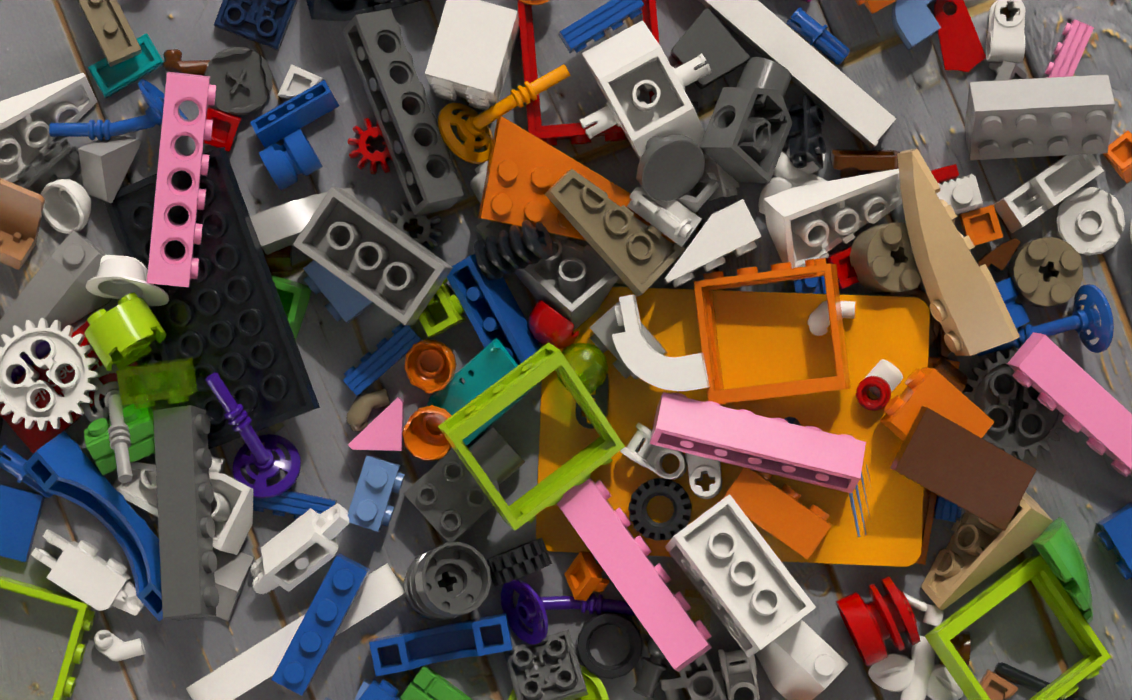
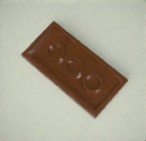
(963, 468)

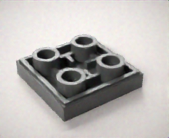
(546, 669)

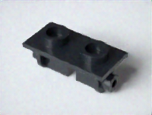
(810, 145)

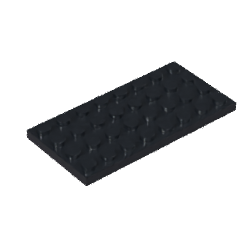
(227, 315)

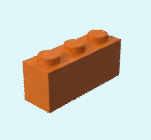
(779, 511)

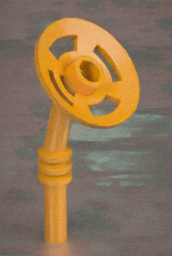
(477, 124)

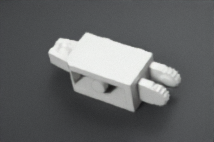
(299, 550)
(89, 576)

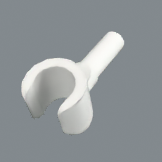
(932, 614)

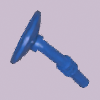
(153, 116)
(1080, 321)

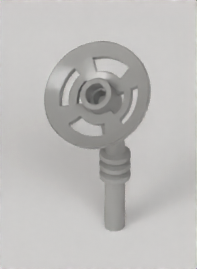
(118, 431)

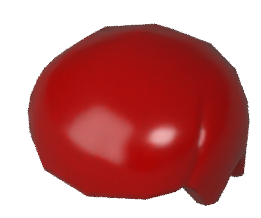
(551, 327)

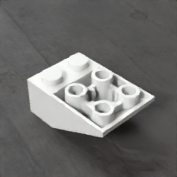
(721, 235)

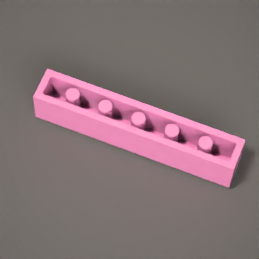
(1078, 397)
(758, 442)
(634, 575)

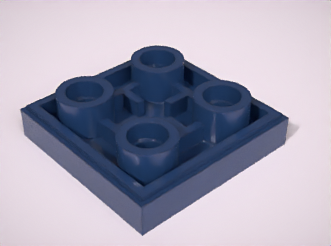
(256, 19)

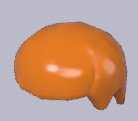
(430, 365)
(423, 436)

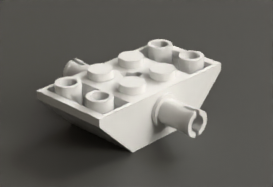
(637, 62)

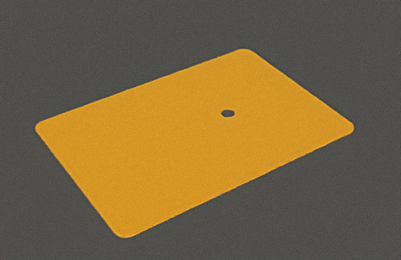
(759, 343)

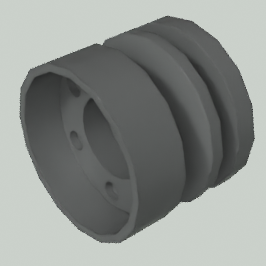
(465, 577)

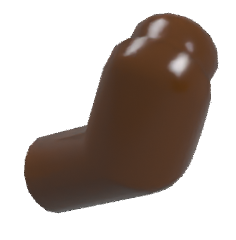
(174, 63)

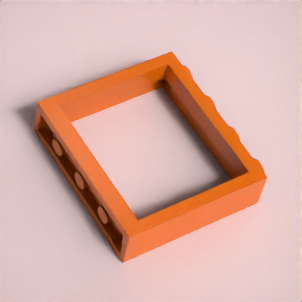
(749, 277)

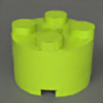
(123, 332)

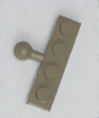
(111, 30)

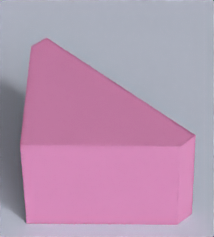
(384, 431)

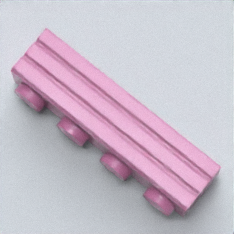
(1070, 50)

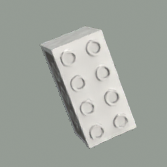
(472, 52)
(739, 576)

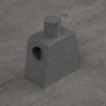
(716, 45)

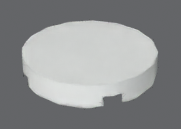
(1090, 221)

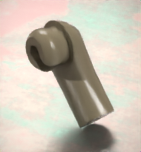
(363, 406)

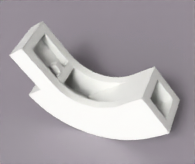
(659, 370)

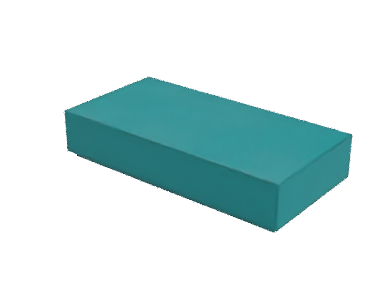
(127, 72)

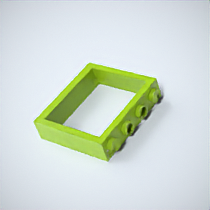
(503, 393)
(1059, 602)
(83, 621)

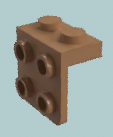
(19, 222)

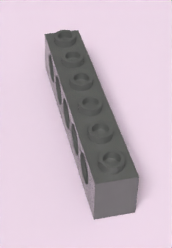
(365, 37)

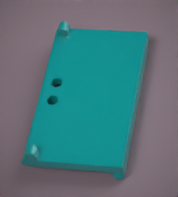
(479, 375)

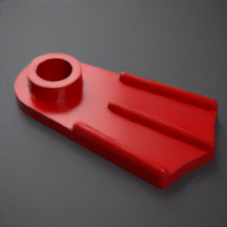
(957, 37)

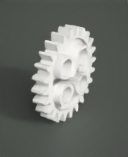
(64, 352)

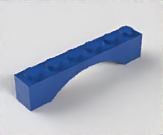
(68, 473)

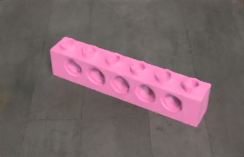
(162, 267)

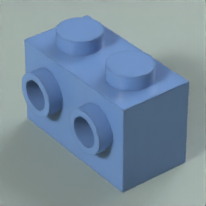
(373, 493)

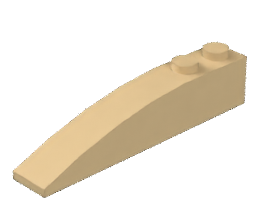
(959, 290)

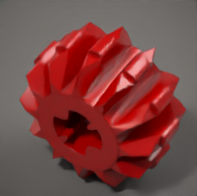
(364, 146)

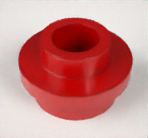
(865, 400)

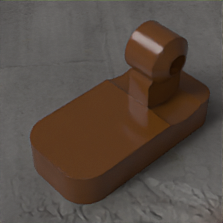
(851, 160)

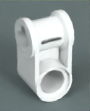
(1006, 38)
(652, 455)
(697, 467)
(738, 674)

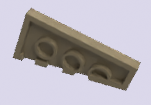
(623, 241)

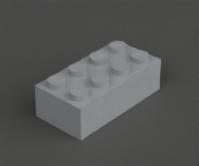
(1039, 117)
(372, 256)

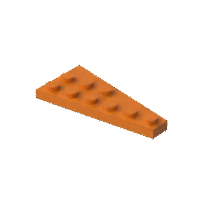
(521, 174)

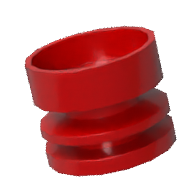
(878, 621)

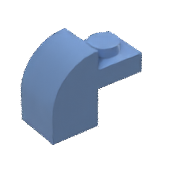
(913, 21)

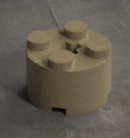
(885, 259)
(1063, 263)

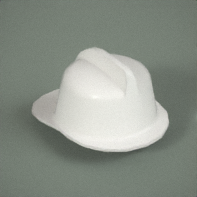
(122, 276)

